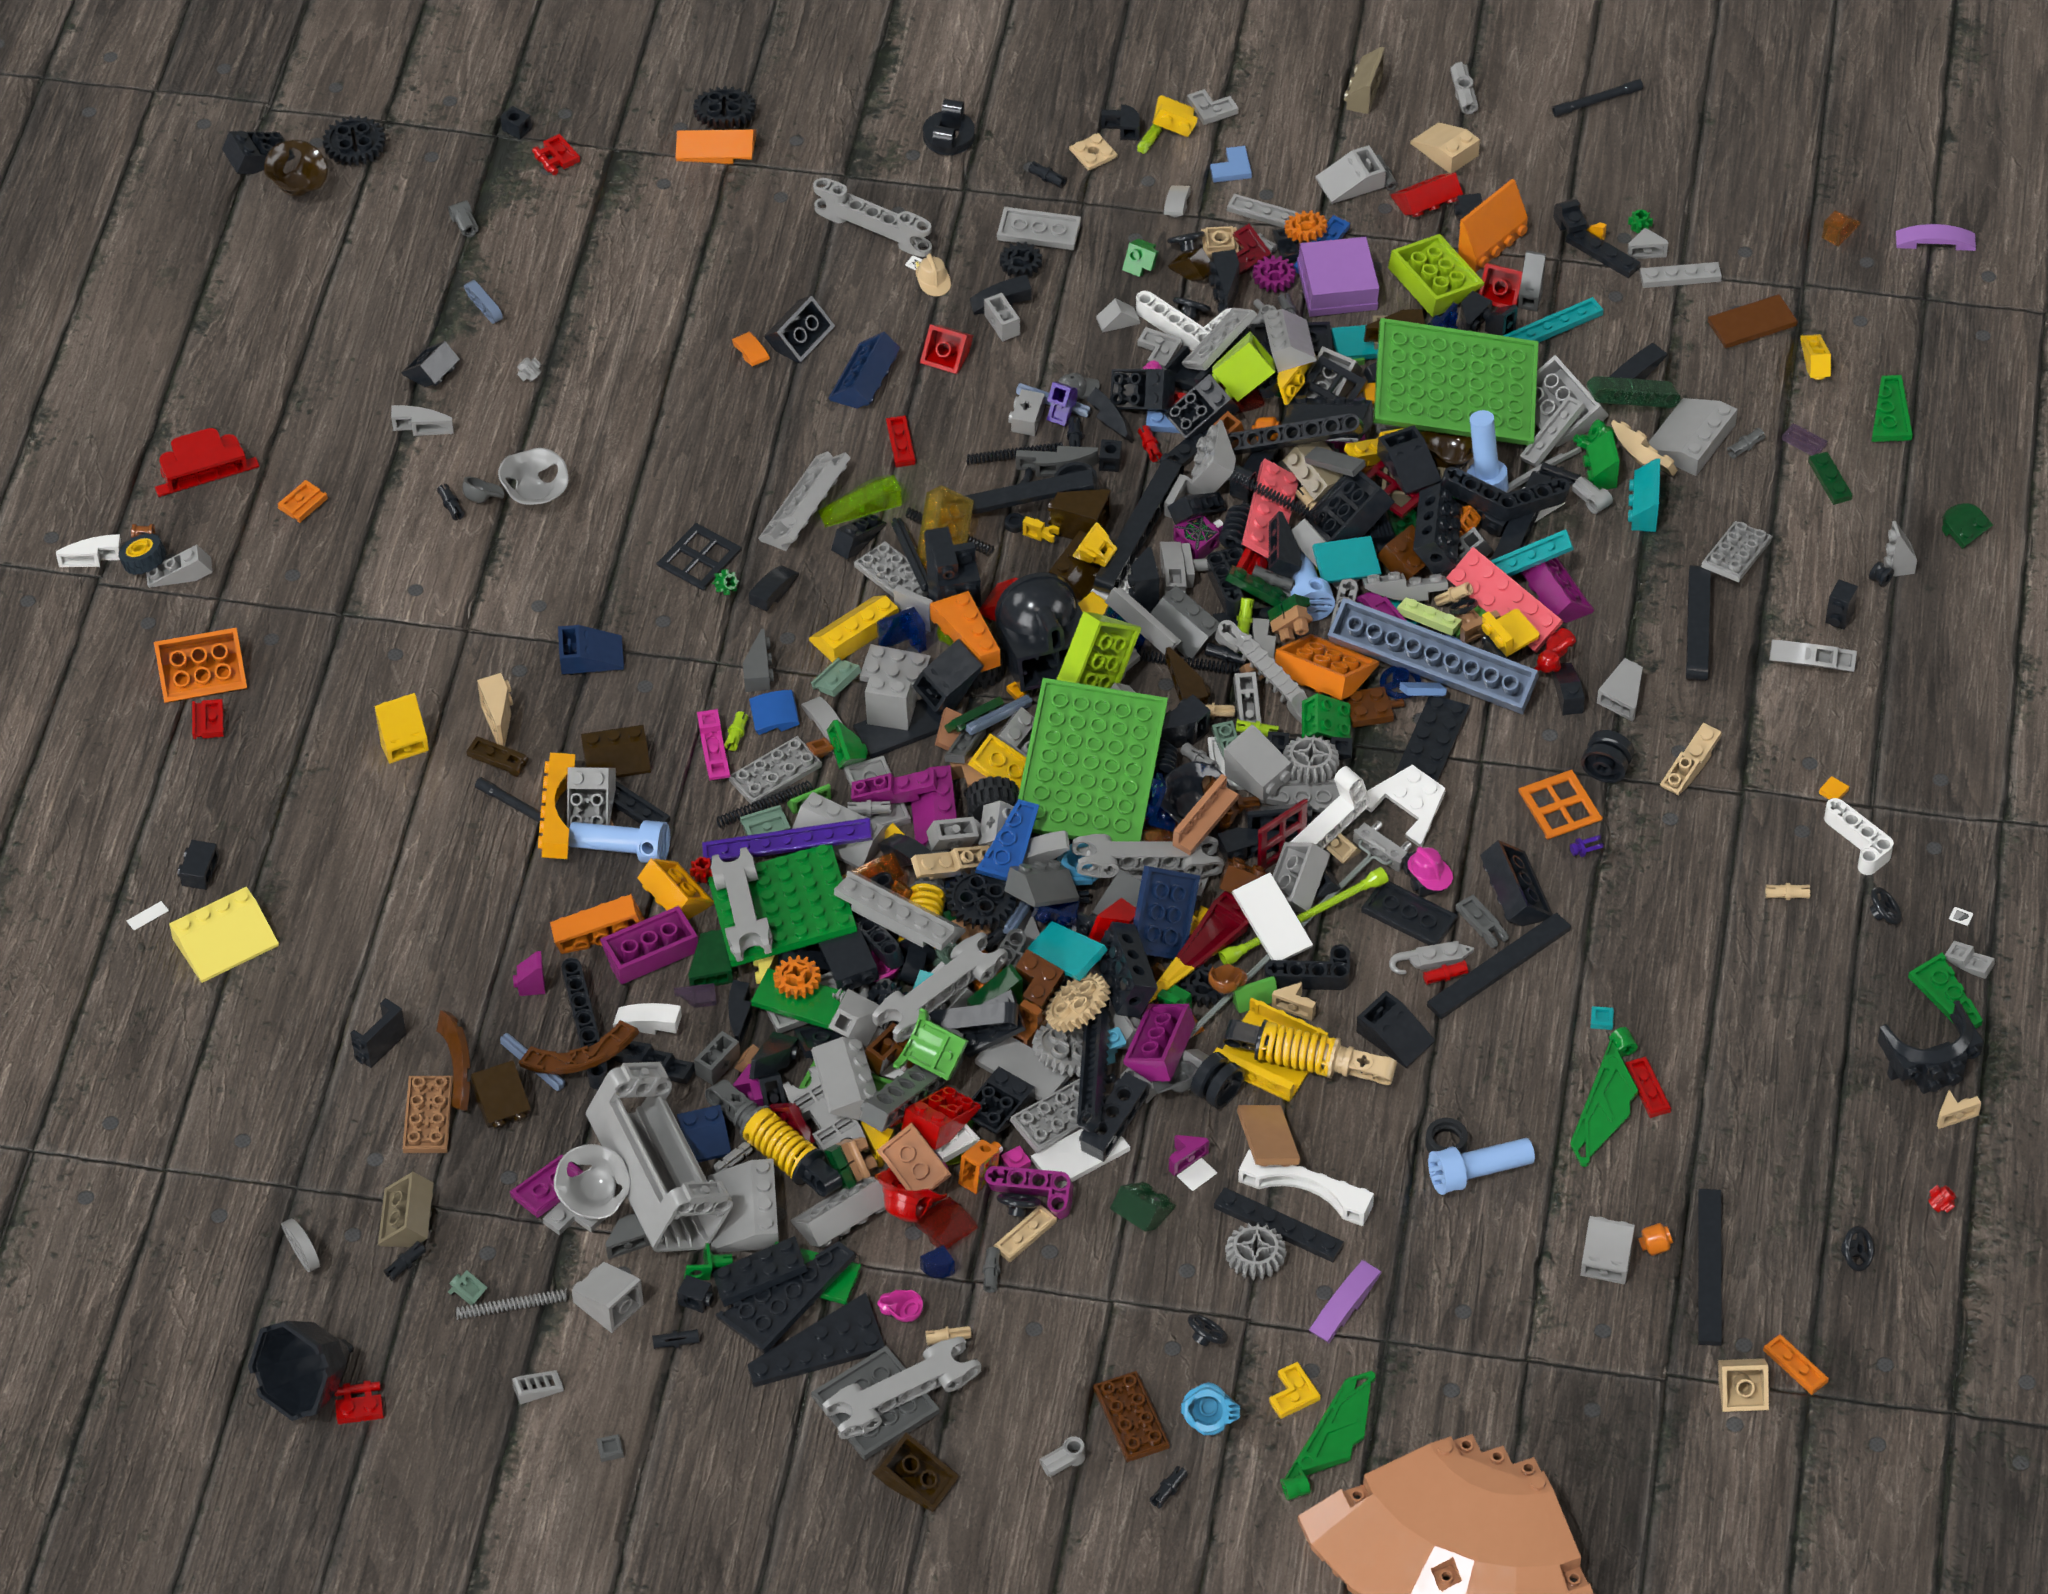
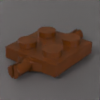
(1371, 707)

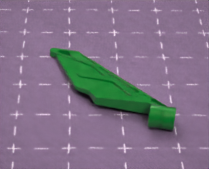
(1608, 1099)
(1333, 1437)

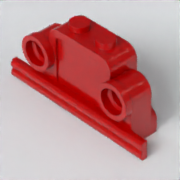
(201, 459)

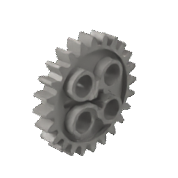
(1054, 1049)

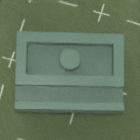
(836, 677)
(765, 821)

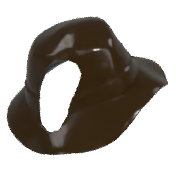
(308, 174)
(1448, 449)

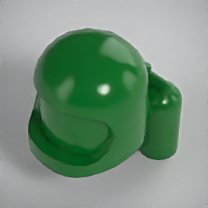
(1596, 430)

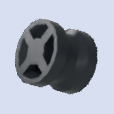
(1881, 574)

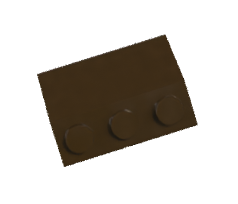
(1075, 571)
(617, 749)

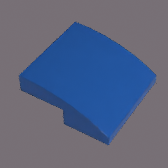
(774, 711)

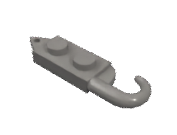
(1432, 956)

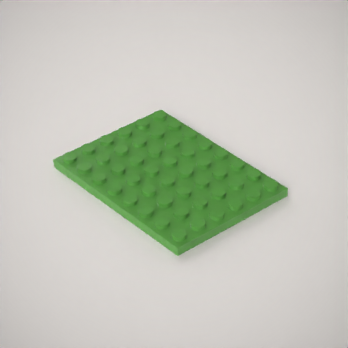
(1446, 374)
(1092, 759)

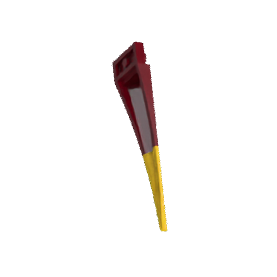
(1216, 930)

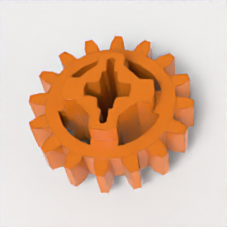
(1305, 226)
(797, 977)

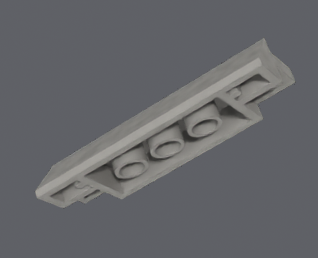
(804, 500)
(897, 912)

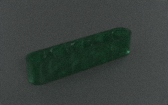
(1633, 392)

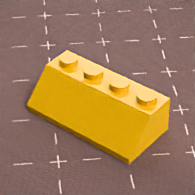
(853, 629)

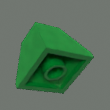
(846, 745)

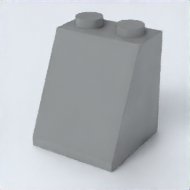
(889, 702)
(1256, 764)
(609, 1295)

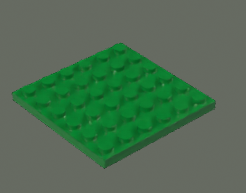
(796, 899)

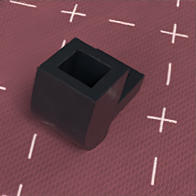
(1125, 119)
(1569, 216)

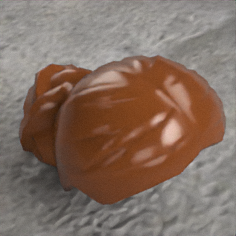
(1226, 978)

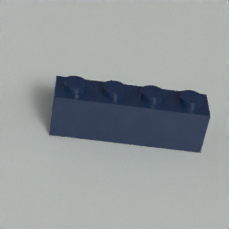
(865, 371)

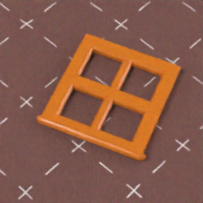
(1581, 796)

